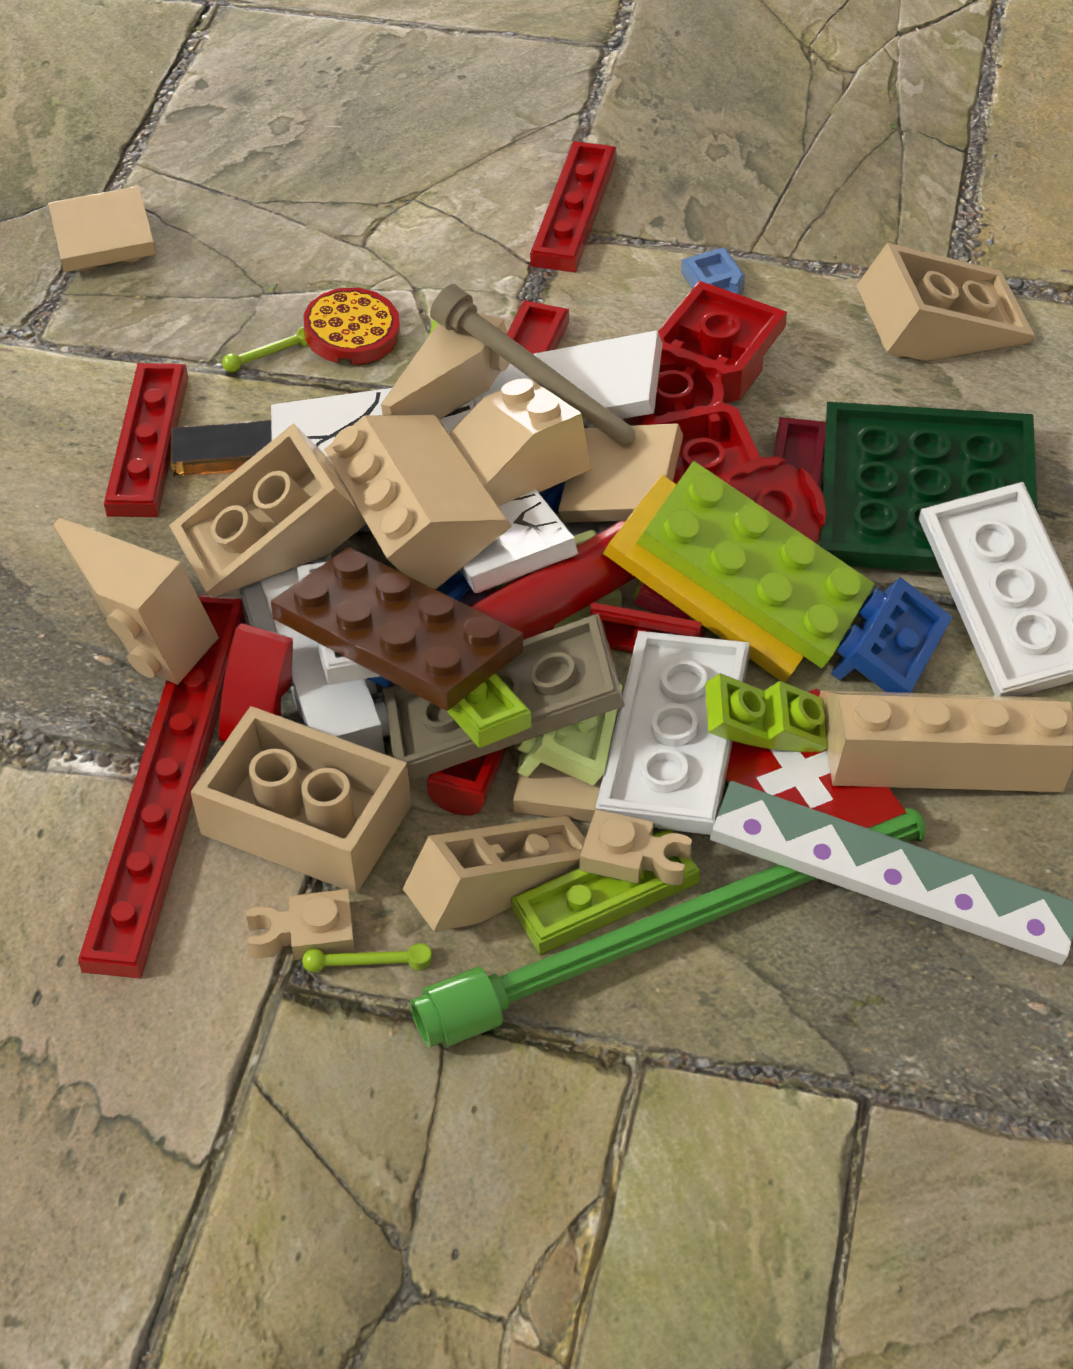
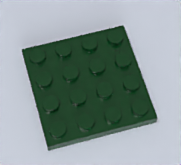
(902, 459)

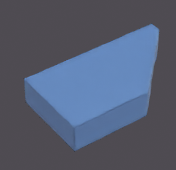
(714, 268)

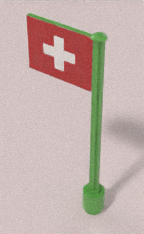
(475, 1002)

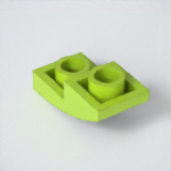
(770, 719)

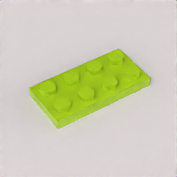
(757, 564)

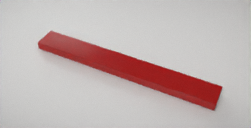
(159, 808)

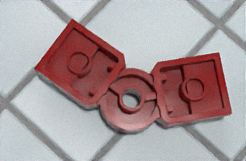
(707, 360)

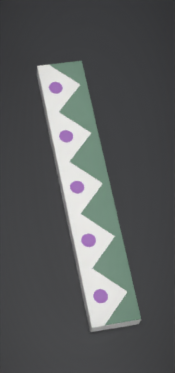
(895, 872)

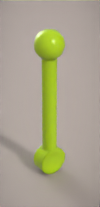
(232, 362)
(418, 957)

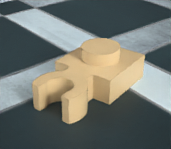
(625, 846)
(312, 922)

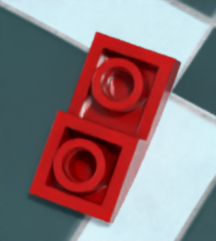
(255, 675)

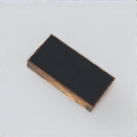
(217, 446)

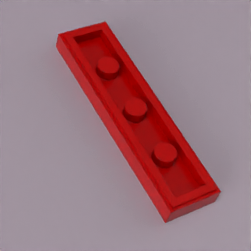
(573, 207)
(145, 440)

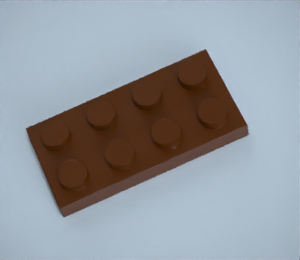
(398, 627)

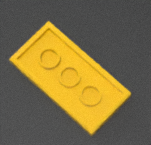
(690, 597)

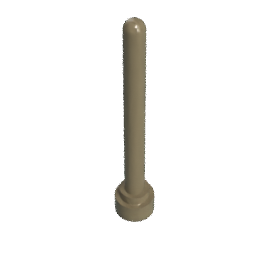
(456, 310)

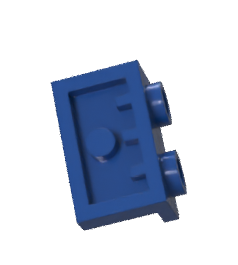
(893, 637)

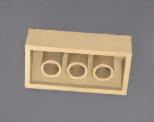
(416, 494)
(948, 741)

